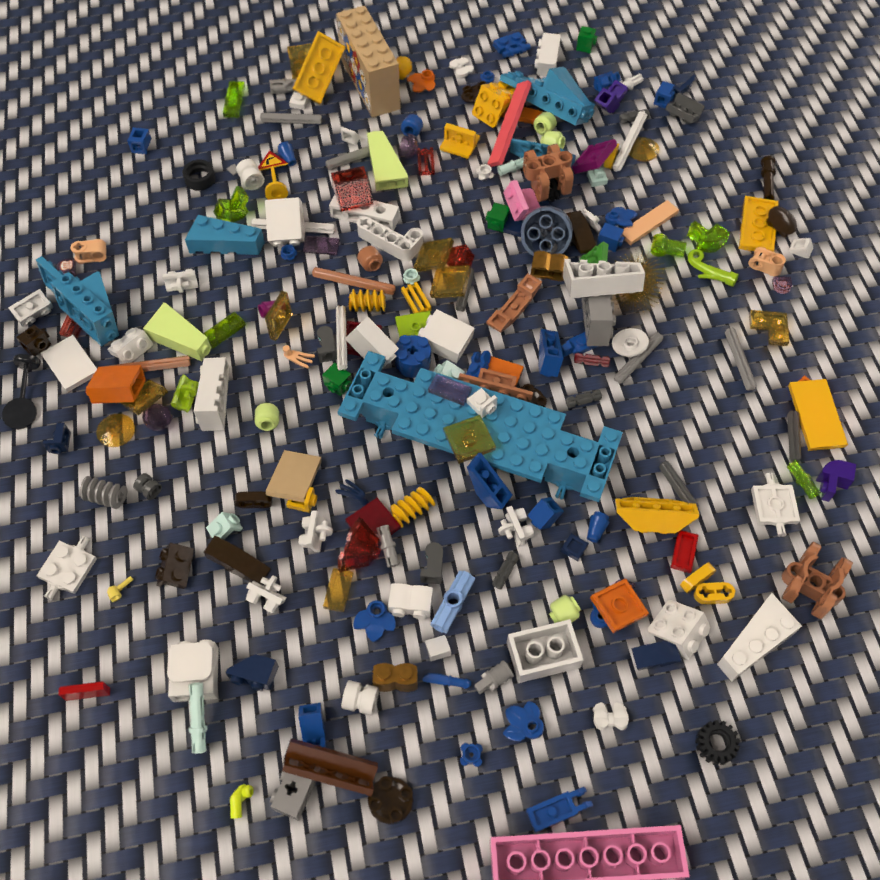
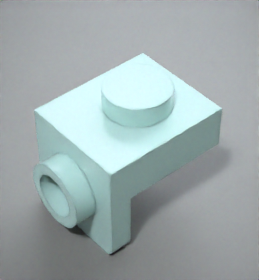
(448, 369)
(224, 525)

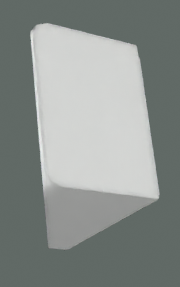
(349, 136)
(802, 247)
(438, 648)

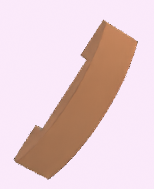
(516, 304)

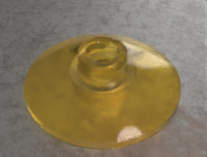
(644, 149)
(115, 436)

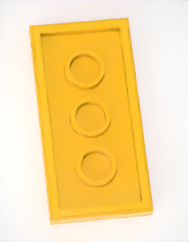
(318, 67)
(754, 229)
(817, 415)

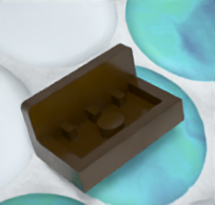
(174, 565)

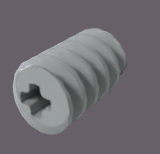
(103, 492)

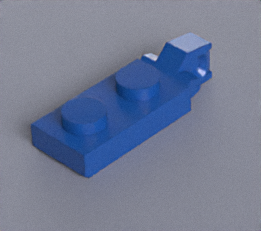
(576, 345)

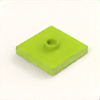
(411, 323)

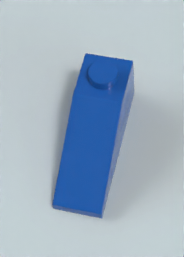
(549, 353)
(487, 483)

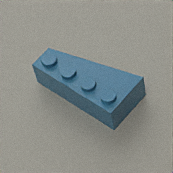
(224, 237)

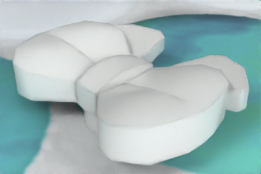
(461, 70)
(593, 220)
(618, 718)

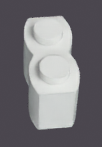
(411, 600)

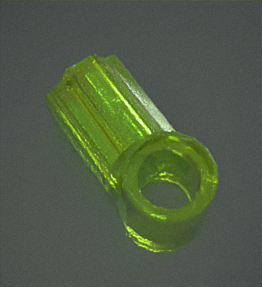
(662, 245)

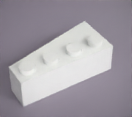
(602, 278)
(212, 394)
(762, 635)

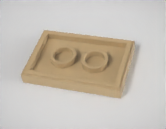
(293, 476)

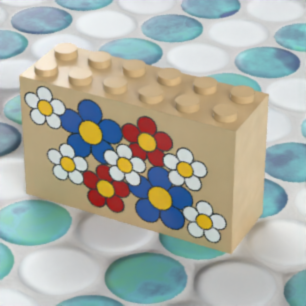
(369, 61)

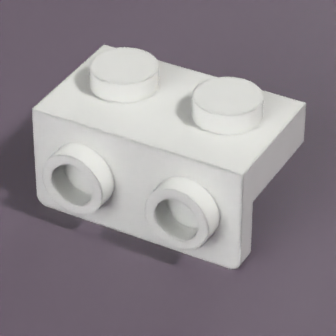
(31, 307)
(131, 345)

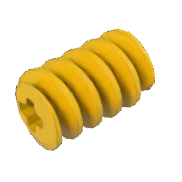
(367, 300)
(411, 504)

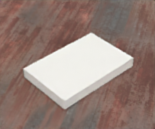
(69, 363)

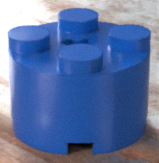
(412, 355)

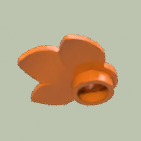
(422, 81)

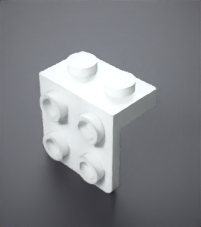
(681, 627)

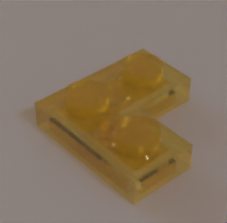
(774, 322)

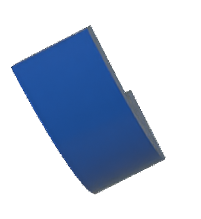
(312, 724)

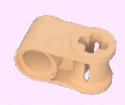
(90, 251)
(769, 261)

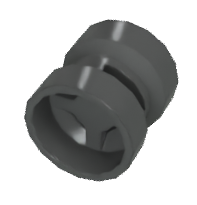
(147, 486)

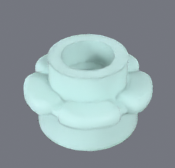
(411, 276)

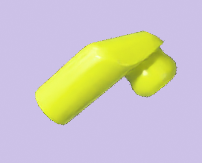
(241, 793)

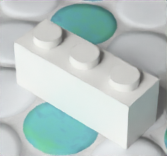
(547, 53)

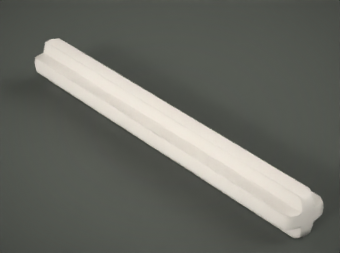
(629, 141)
(309, 226)
(340, 337)

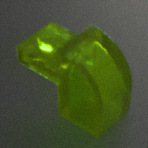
(234, 208)
(708, 240)

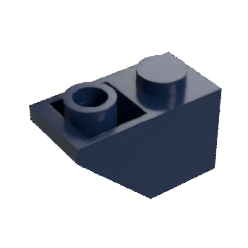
(254, 671)

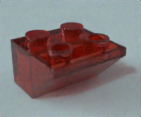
(352, 188)

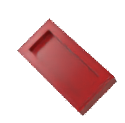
(684, 551)
(84, 691)

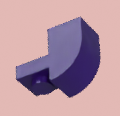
(610, 98)
(833, 475)

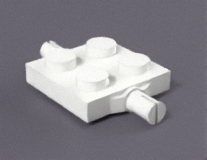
(775, 504)
(66, 567)

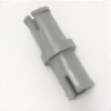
(387, 546)

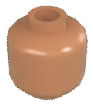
(370, 258)

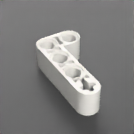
(397, 245)

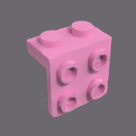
(520, 200)

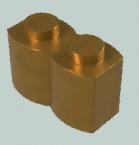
(548, 265)
(400, 677)

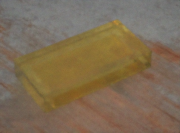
(338, 590)

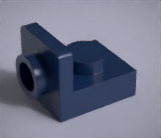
(60, 440)

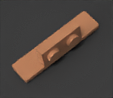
(497, 382)

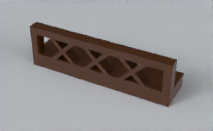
(330, 767)

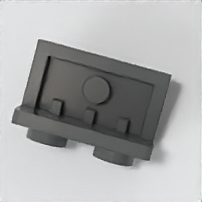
(685, 108)

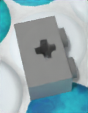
(295, 804)

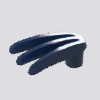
(686, 86)
(355, 493)

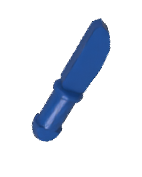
(441, 679)

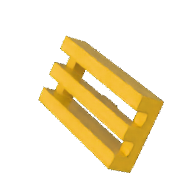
(411, 289)

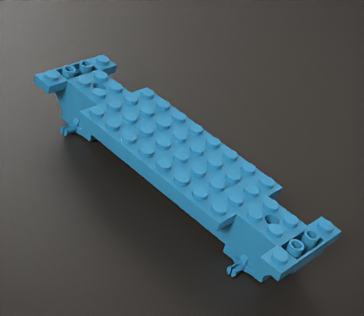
(524, 433)

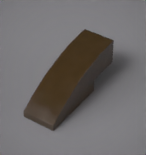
(582, 234)
(236, 560)

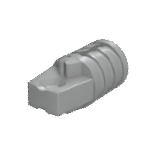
(281, 85)
(494, 677)

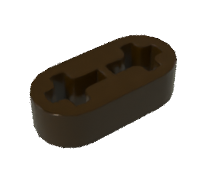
(253, 500)

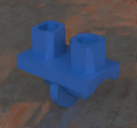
(605, 80)

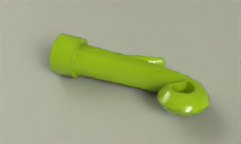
(711, 272)

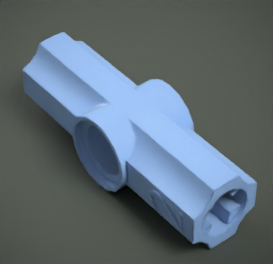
(447, 612)

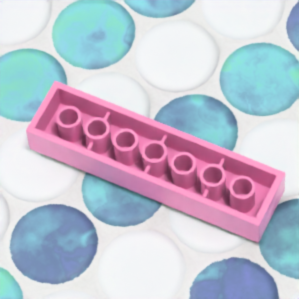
(592, 855)

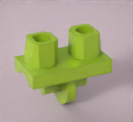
(184, 394)

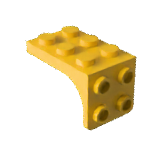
(492, 102)

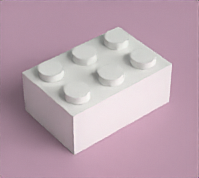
(544, 651)

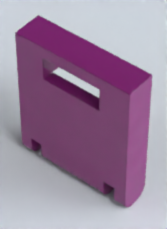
(594, 156)

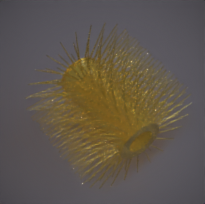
(647, 284)

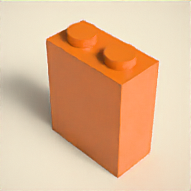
(116, 384)

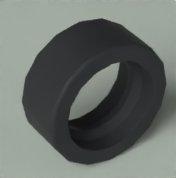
(200, 183)

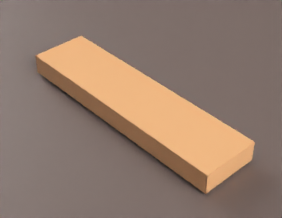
(649, 222)

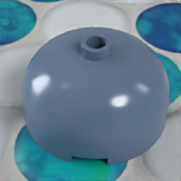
(540, 220)

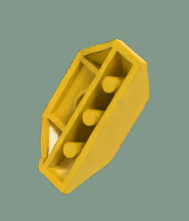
(656, 514)

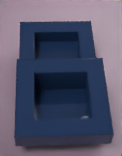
(656, 654)

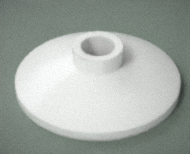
(630, 342)

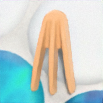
(294, 356)

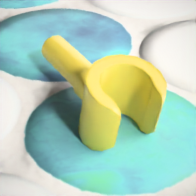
(114, 591)

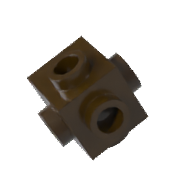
(34, 340)

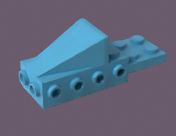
(555, 94)
(82, 301)

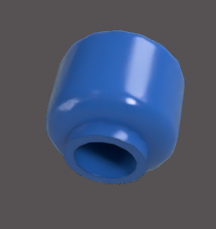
(412, 124)

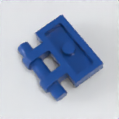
(511, 45)

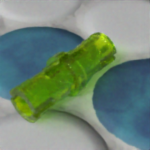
(803, 479)

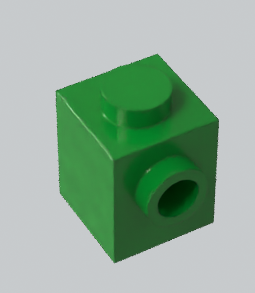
(586, 39)
(497, 217)
(337, 380)

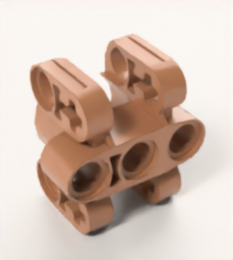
(552, 165)
(828, 590)

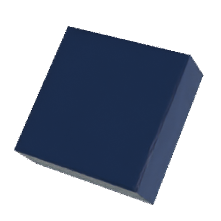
(574, 547)

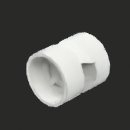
(250, 174)
(360, 697)

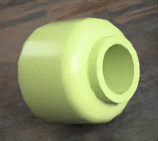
(545, 122)
(553, 137)
(266, 416)
(564, 609)

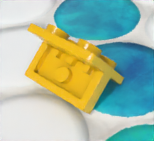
(459, 140)

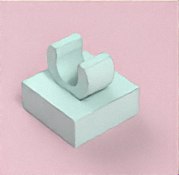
(597, 177)

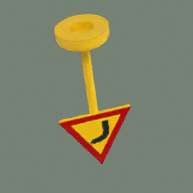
(275, 189)

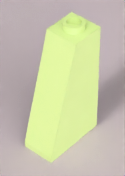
(385, 164)
(177, 333)

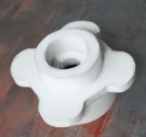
(484, 172)

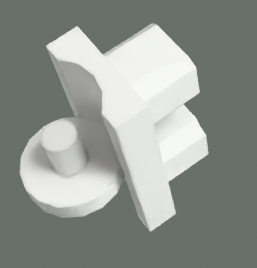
(180, 280)
(513, 518)
(317, 531)
(273, 598)

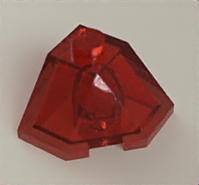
(360, 548)

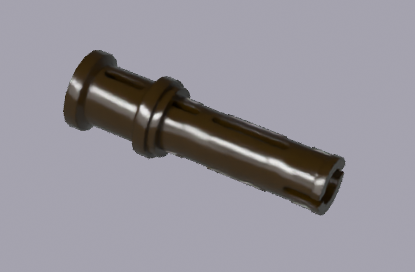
(768, 173)

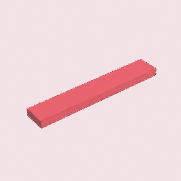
(509, 124)

